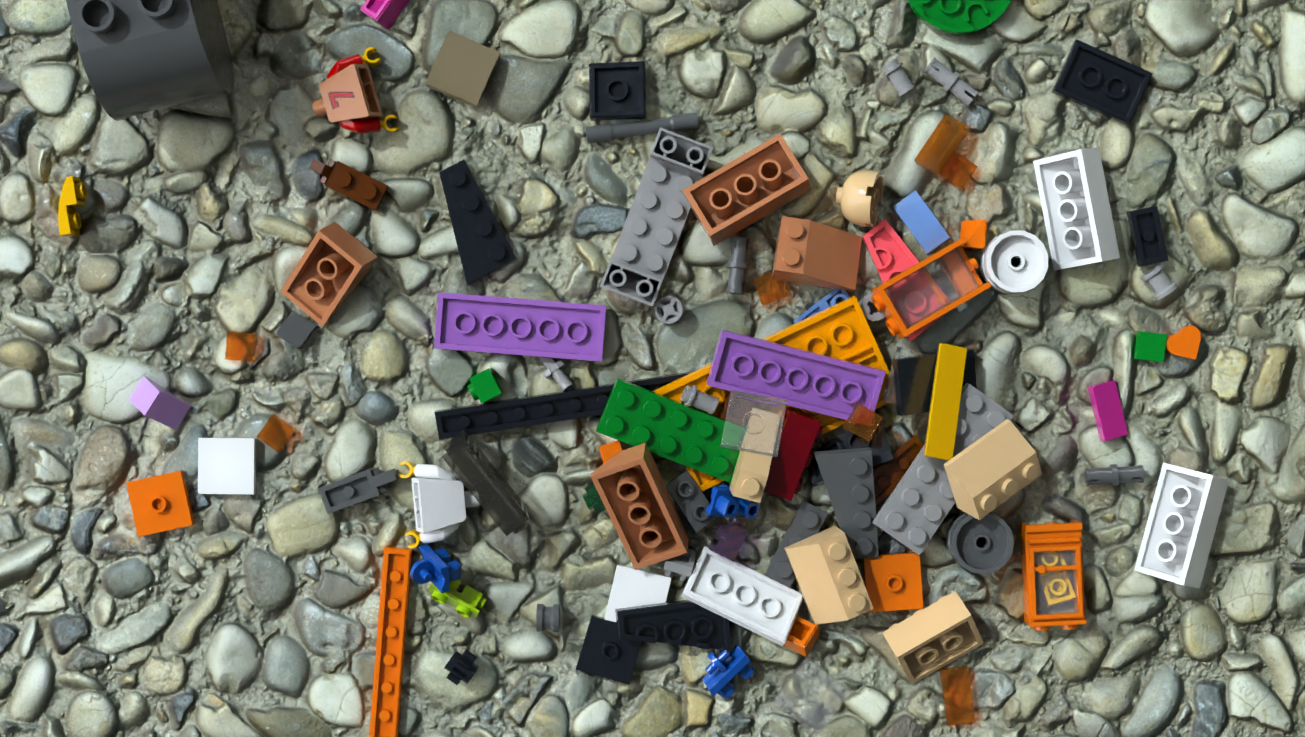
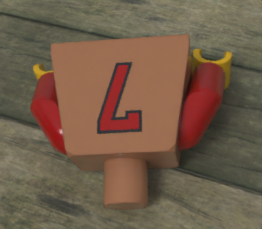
(351, 96)

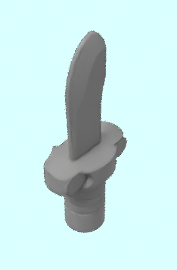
(554, 370)

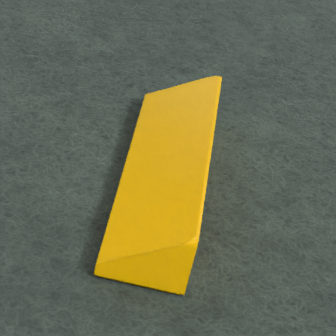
(945, 402)

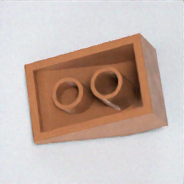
(816, 254)
(328, 273)

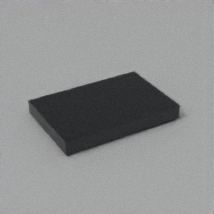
(1102, 82)
(915, 381)

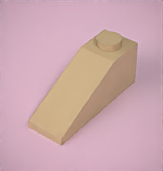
(750, 476)

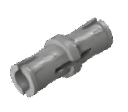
(951, 81)

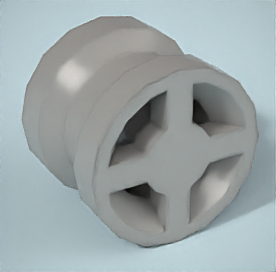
(869, 308)
(670, 311)

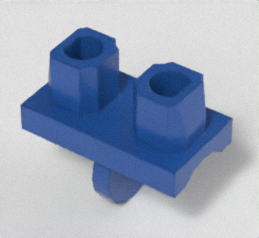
(727, 505)
(435, 568)
(724, 668)

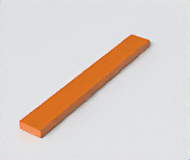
(391, 642)

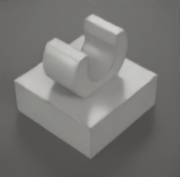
(680, 564)

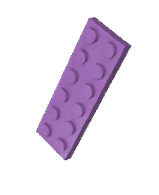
(520, 326)
(794, 375)

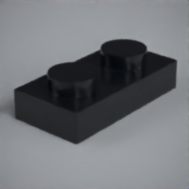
(1147, 236)

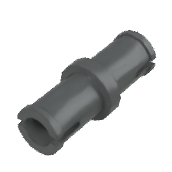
(738, 265)
(1114, 475)

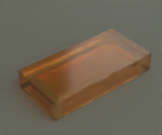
(942, 144)
(957, 695)

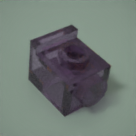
(729, 538)

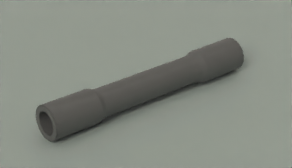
(608, 132)

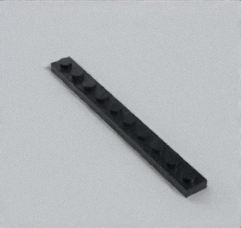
(535, 409)

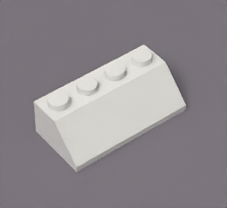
(1076, 208)
(1181, 525)

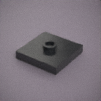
(617, 91)
(606, 654)

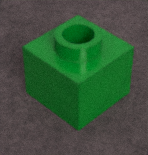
(484, 386)

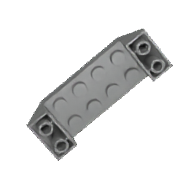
(656, 217)

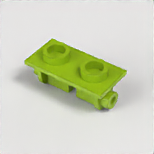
(463, 602)

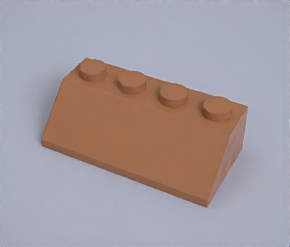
(747, 189)
(640, 507)

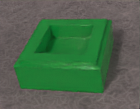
(1150, 346)

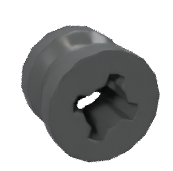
(548, 618)

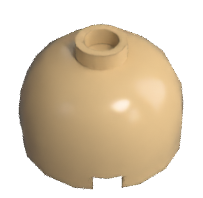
(861, 197)

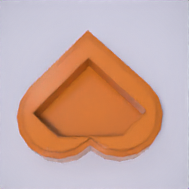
(1184, 343)

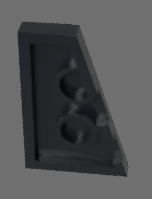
(879, 444)

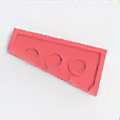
(891, 258)

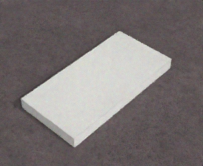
(743, 596)

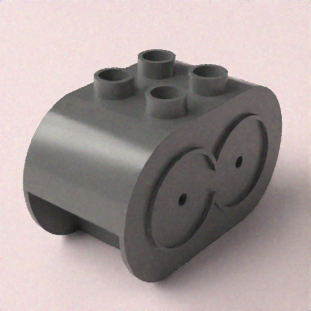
(151, 52)

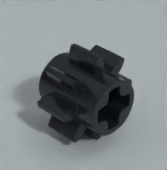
(461, 667)

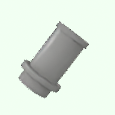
(898, 77)
(699, 399)

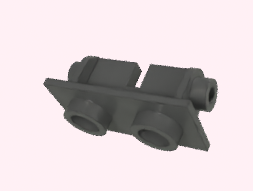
(690, 500)

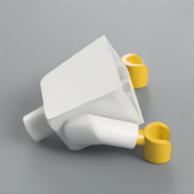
(438, 502)

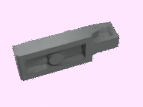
(355, 488)

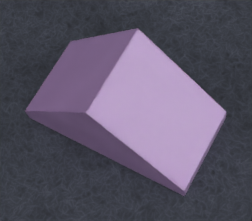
(159, 403)

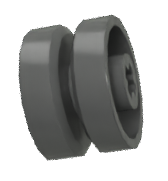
(991, 553)

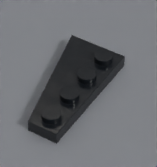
(674, 624)

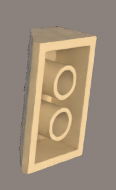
(992, 470)
(829, 577)
(933, 637)

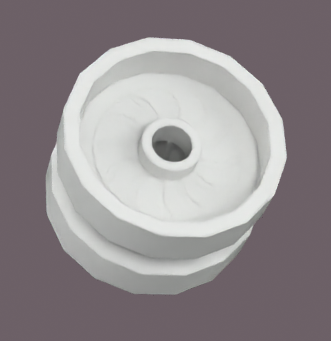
(997, 266)

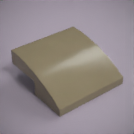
(462, 69)

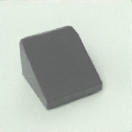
(296, 330)

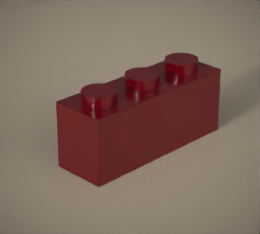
(794, 454)

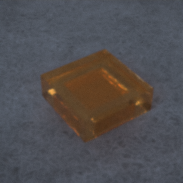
(958, 171)
(769, 289)
(241, 346)
(863, 422)
(276, 433)

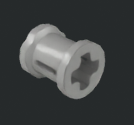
(1159, 282)

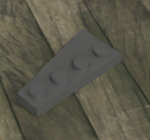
(852, 496)

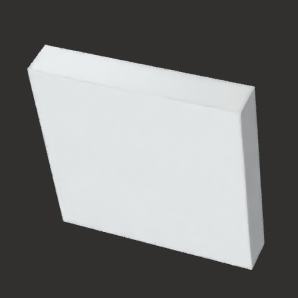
(226, 465)
(635, 588)

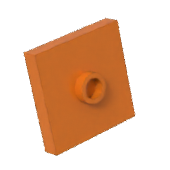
(160, 503)
(894, 581)

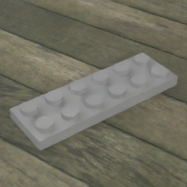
(924, 491)

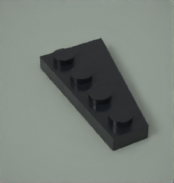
(475, 228)

